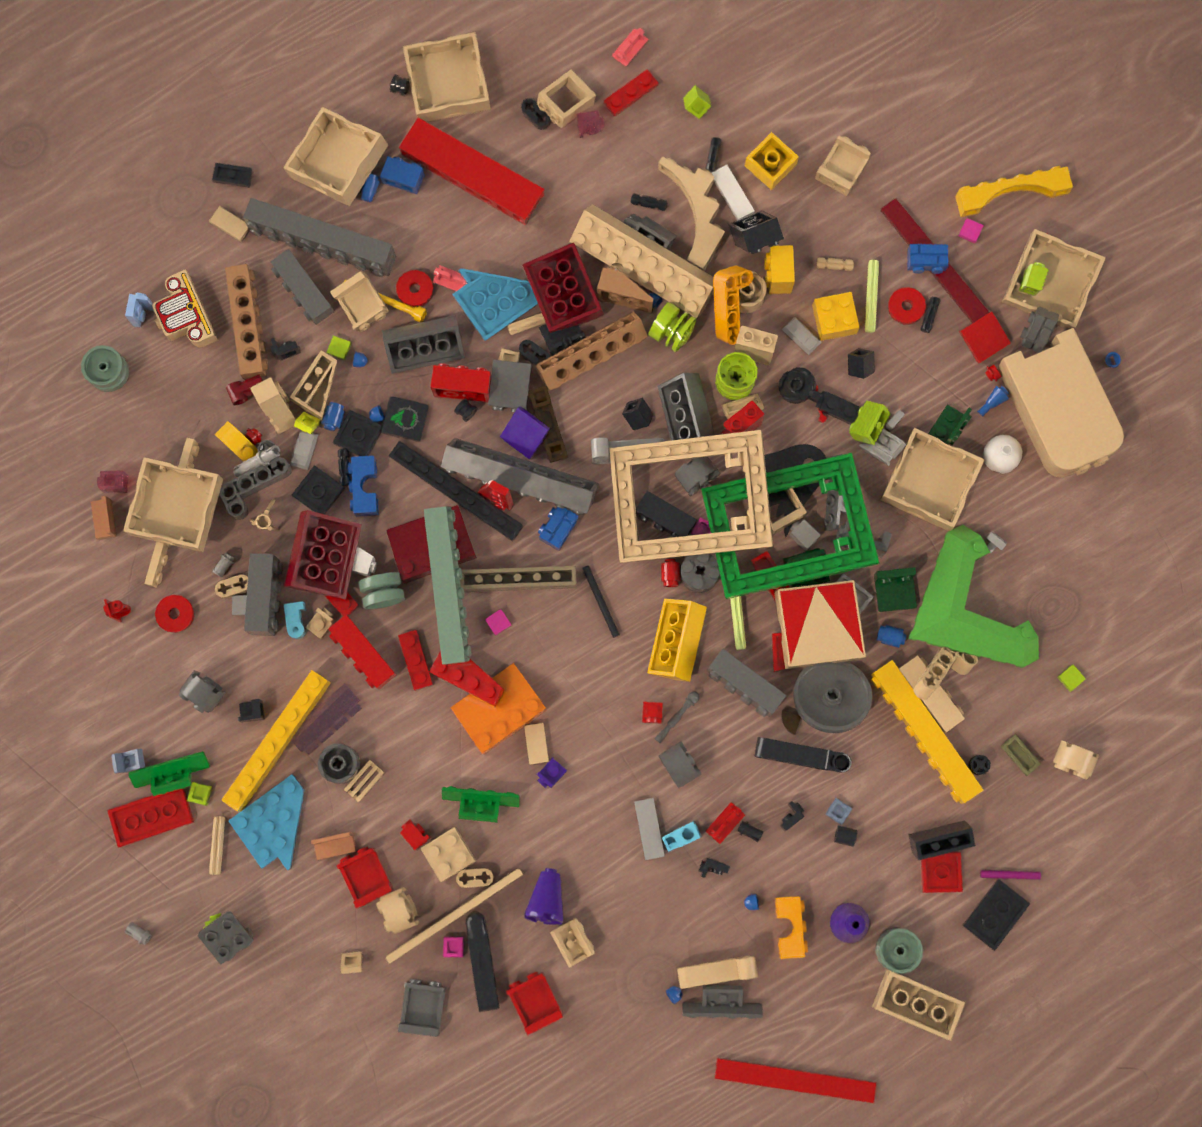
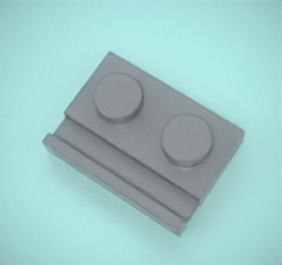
(885, 448)

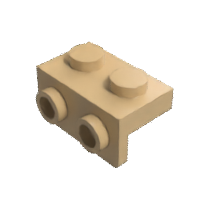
(573, 942)

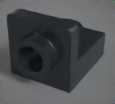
(285, 351)
(790, 820)
(717, 867)

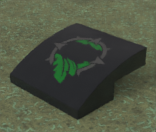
(404, 418)

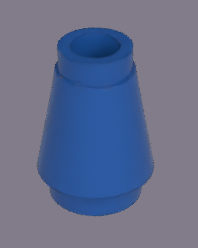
(370, 188)

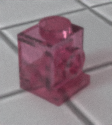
(589, 123)
(107, 477)

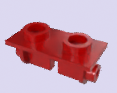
(116, 609)
(725, 823)

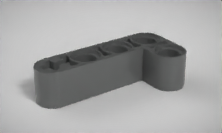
(237, 498)

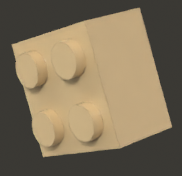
(448, 854)

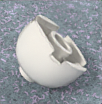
(1002, 453)

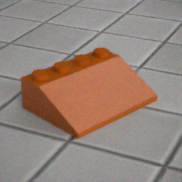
(491, 724)

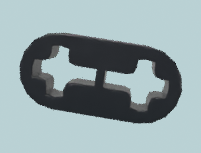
(532, 117)
(534, 348)

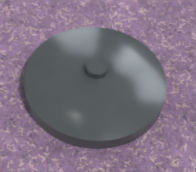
(832, 696)

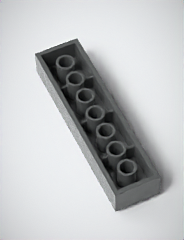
(319, 237)
(519, 475)

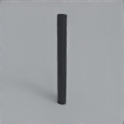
(601, 602)

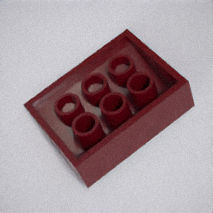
(563, 288)
(411, 546)
(323, 554)

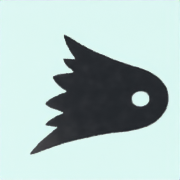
(789, 458)

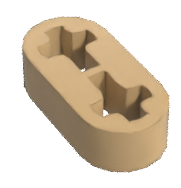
(234, 591)
(474, 872)

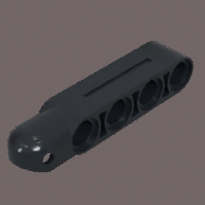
(802, 755)
(481, 962)

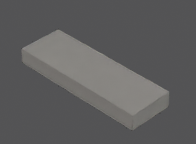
(649, 829)

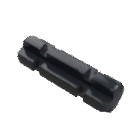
(713, 154)
(649, 202)
(930, 314)
(343, 467)

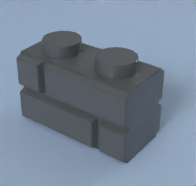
(1039, 330)

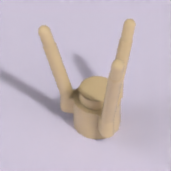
(264, 520)

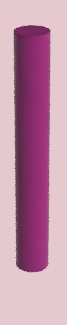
(1010, 874)

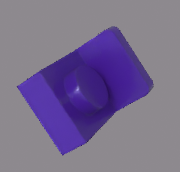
(551, 773)

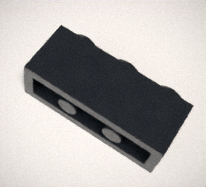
(664, 516)
(941, 840)

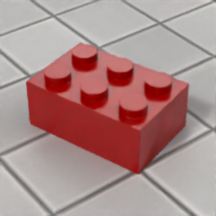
(461, 383)

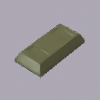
(1021, 755)

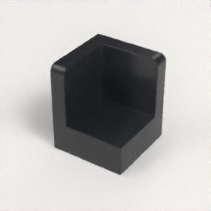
(861, 363)
(638, 414)
(251, 711)

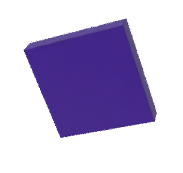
(524, 432)

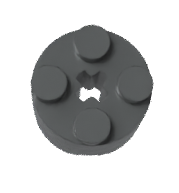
(696, 474)
(697, 582)
(202, 692)
(330, 757)
(679, 765)

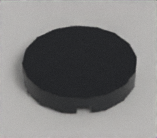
(797, 385)

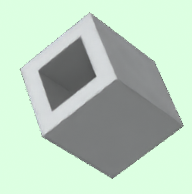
(804, 534)

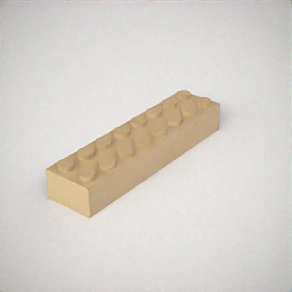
(643, 260)

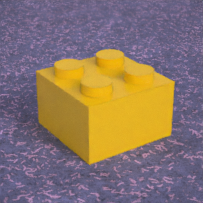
(771, 161)
(780, 269)
(835, 316)

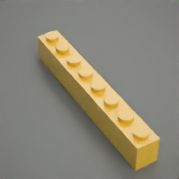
(926, 732)
(276, 741)

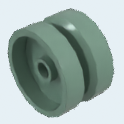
(105, 368)
(381, 590)
(910, 954)

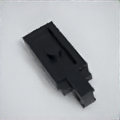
(835, 406)

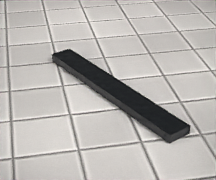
(455, 491)

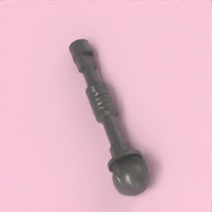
(693, 697)

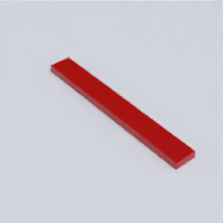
(795, 1080)

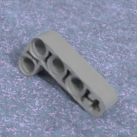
(601, 446)

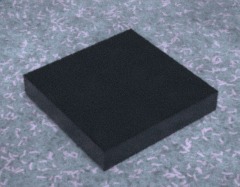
(358, 434)
(318, 491)

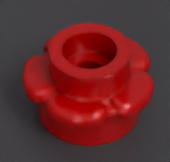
(992, 373)
(253, 436)

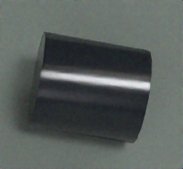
(845, 836)

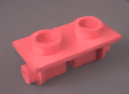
(630, 47)
(448, 278)

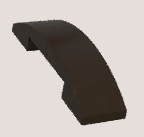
(544, 412)

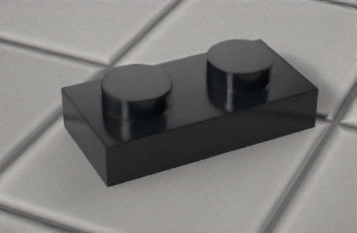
(232, 175)

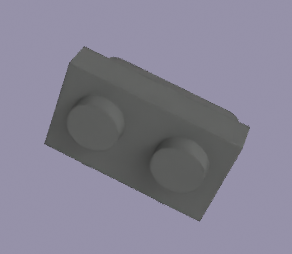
(225, 937)

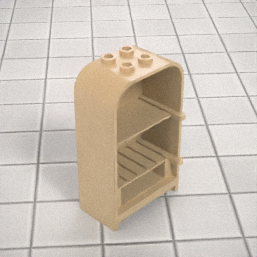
(1063, 406)

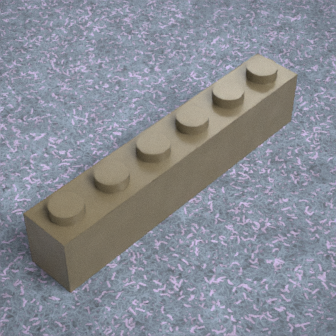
(519, 579)

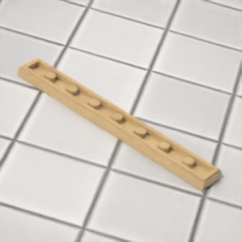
(454, 915)

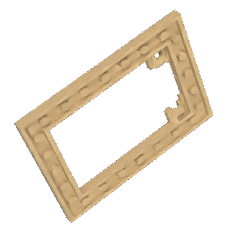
(757, 522)

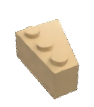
(315, 386)
(274, 404)

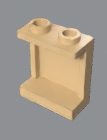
(843, 165)
(360, 301)
(756, 344)

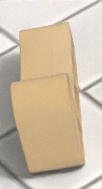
(938, 668)
(717, 971)

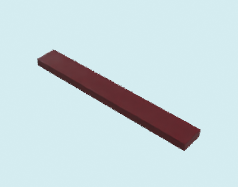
(949, 279)

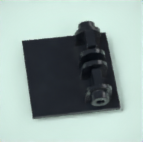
(562, 338)

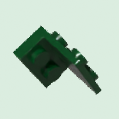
(949, 423)
(895, 589)

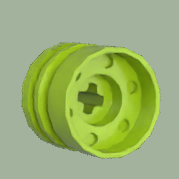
(672, 326)
(738, 366)

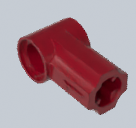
(240, 391)

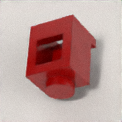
(652, 712)
(414, 834)

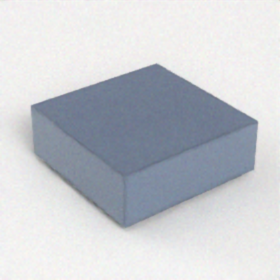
(838, 811)

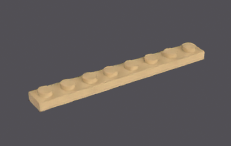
(159, 555)

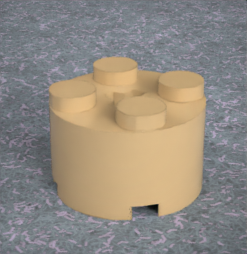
(755, 298)
(1076, 759)
(397, 911)

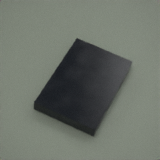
(996, 914)

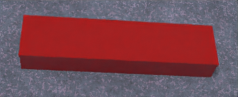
(471, 171)

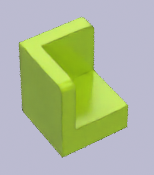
(697, 102)

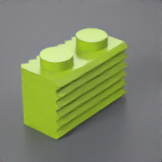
(1034, 279)
(869, 422)

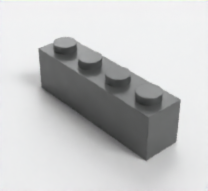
(301, 286)

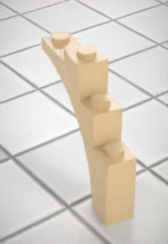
(696, 187)

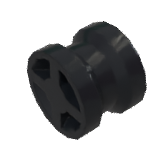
(399, 85)
(466, 410)
(983, 765)

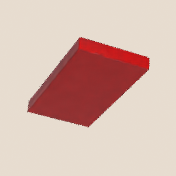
(150, 817)

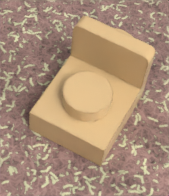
(320, 623)

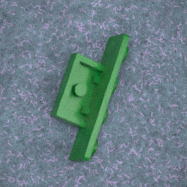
(169, 774)
(478, 804)

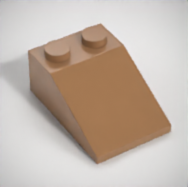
(620, 290)

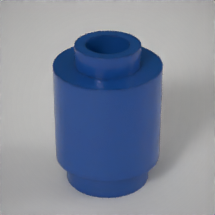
(333, 416)
(891, 636)

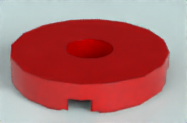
(410, 278)
(909, 295)
(163, 611)

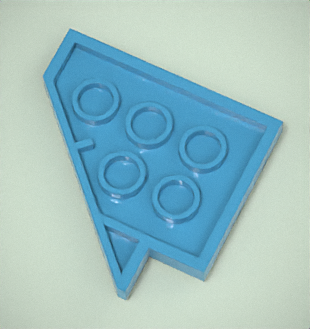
(493, 300)
(272, 823)

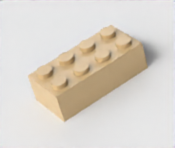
(918, 1005)

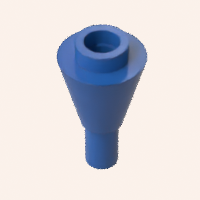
(997, 397)

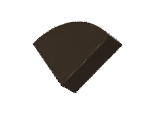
(790, 721)

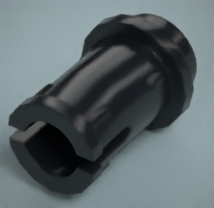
(750, 831)

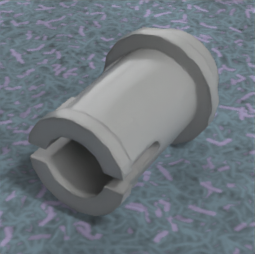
(223, 564)
(138, 933)

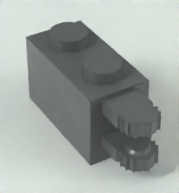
(651, 230)

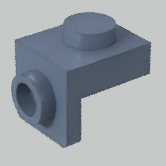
(128, 761)

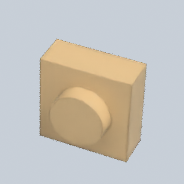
(351, 962)

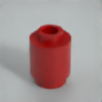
(670, 573)

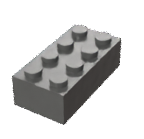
(263, 595)
(745, 683)

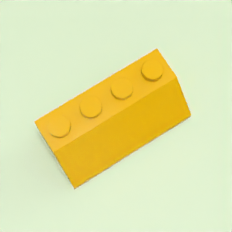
(677, 639)

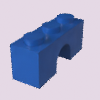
(362, 469)

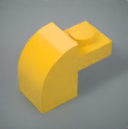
(236, 441)

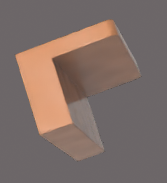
(103, 518)
(334, 845)

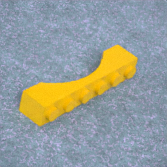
(1049, 183)

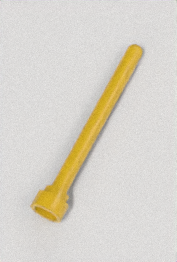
(418, 313)

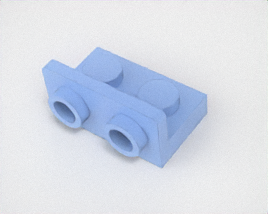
(135, 308)

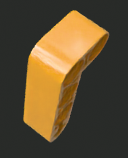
(726, 301)

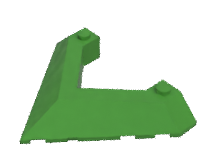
(943, 615)

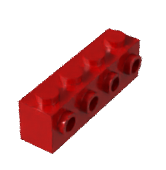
(362, 652)

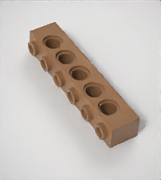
(235, 276)
(596, 342)

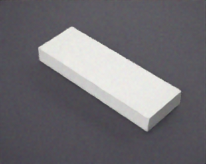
(732, 193)

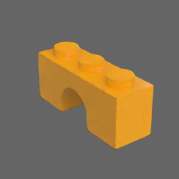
(793, 945)

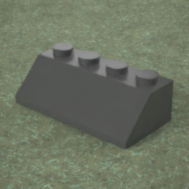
(423, 344)
(685, 407)

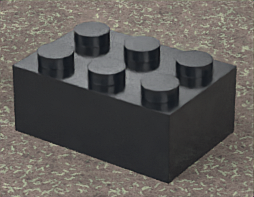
(756, 232)

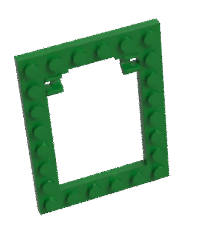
(860, 540)

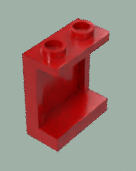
(746, 419)
(365, 876)
(534, 1002)

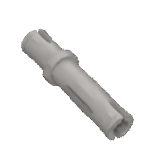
(261, 458)

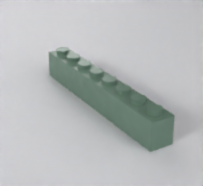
(446, 585)

